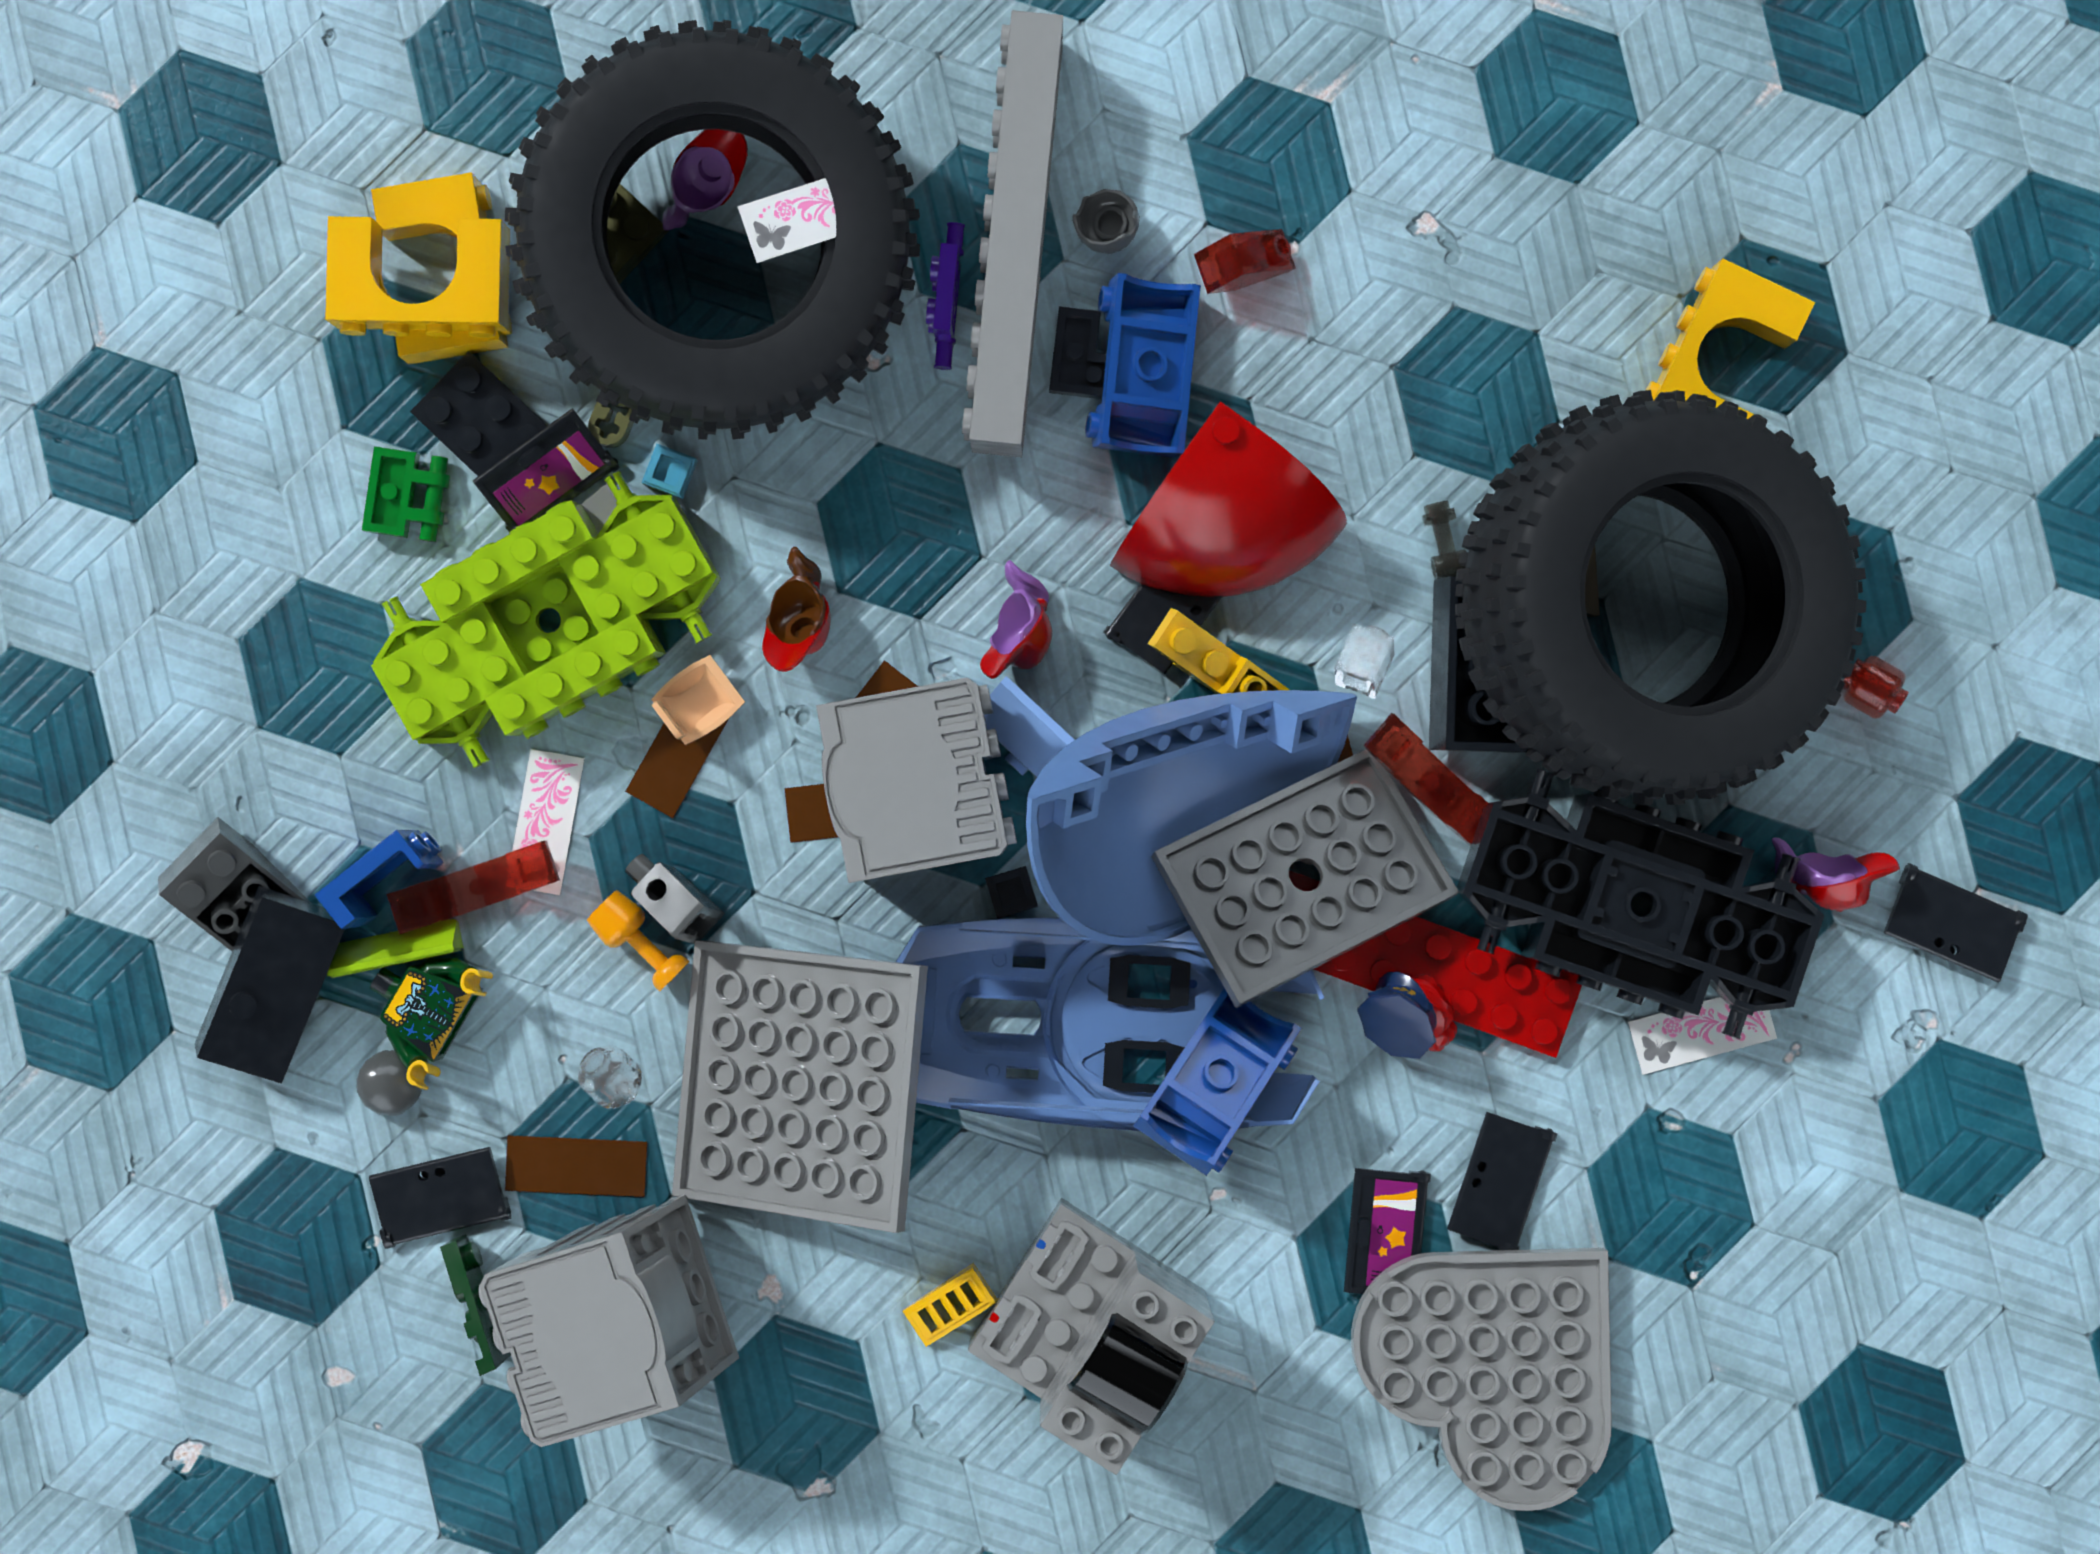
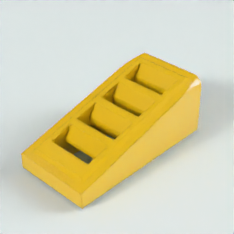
(978, 1285)

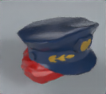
(1407, 1016)

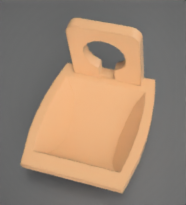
(697, 700)

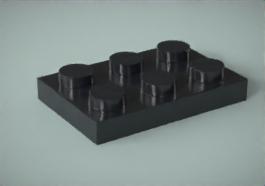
(476, 415)

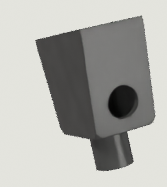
(683, 908)

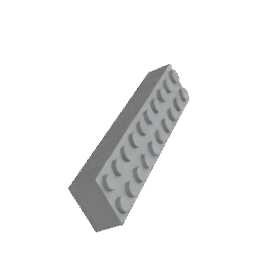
(1016, 227)

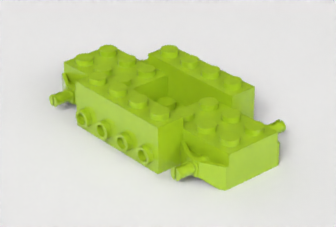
(489, 644)

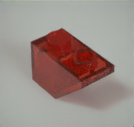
(1244, 260)

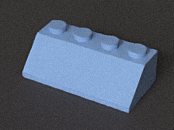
(1024, 729)

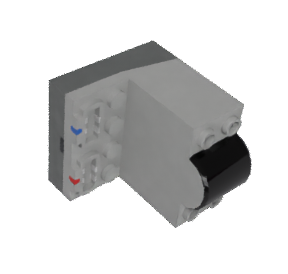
(1094, 1334)

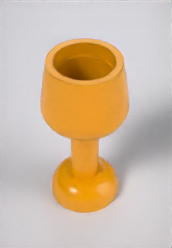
(619, 922)

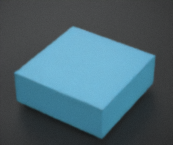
(669, 471)

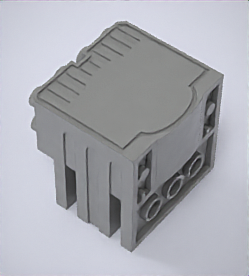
(913, 779)
(609, 1323)

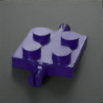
(945, 280)

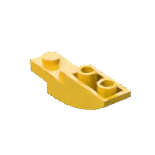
(1208, 658)

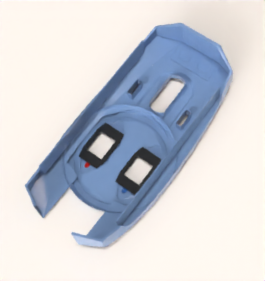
(1081, 1024)

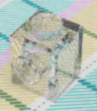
(1364, 660)

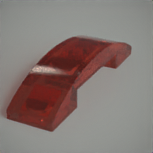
(1426, 777)
(473, 887)

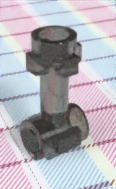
(1447, 561)

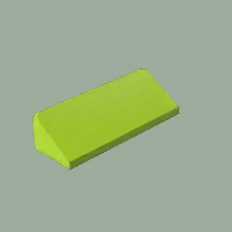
(396, 949)

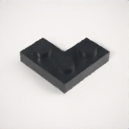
(1075, 364)

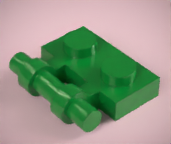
(392, 494)

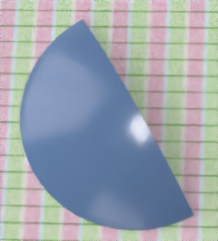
(1155, 780)

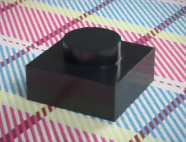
(1011, 892)

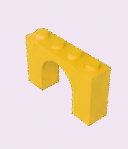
(428, 209)
(1728, 299)
(472, 302)

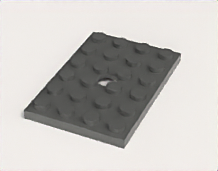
(1239, 889)

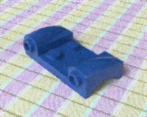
(1146, 366)
(1217, 1082)

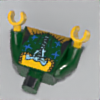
(427, 1010)

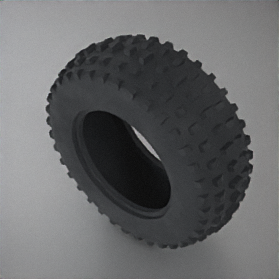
(682, 87)
(1784, 574)

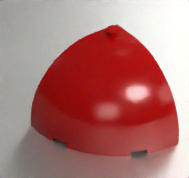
(1230, 516)

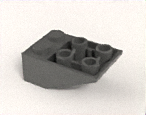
(218, 881)

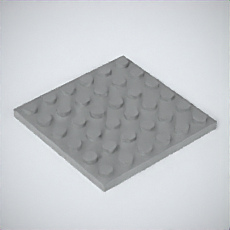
(800, 1084)

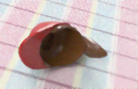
(797, 616)

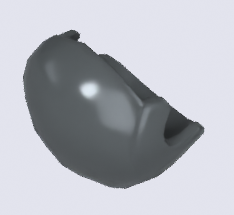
(1106, 221)
(384, 1085)

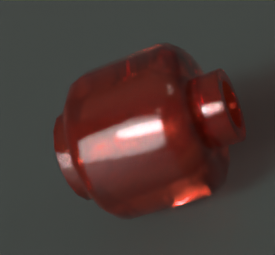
(1875, 687)

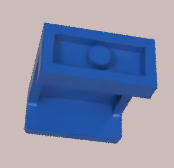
(345, 893)

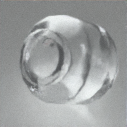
(609, 1076)

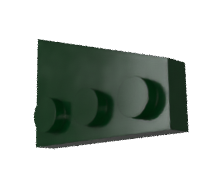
(463, 1267)

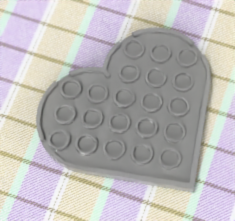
(1501, 1360)

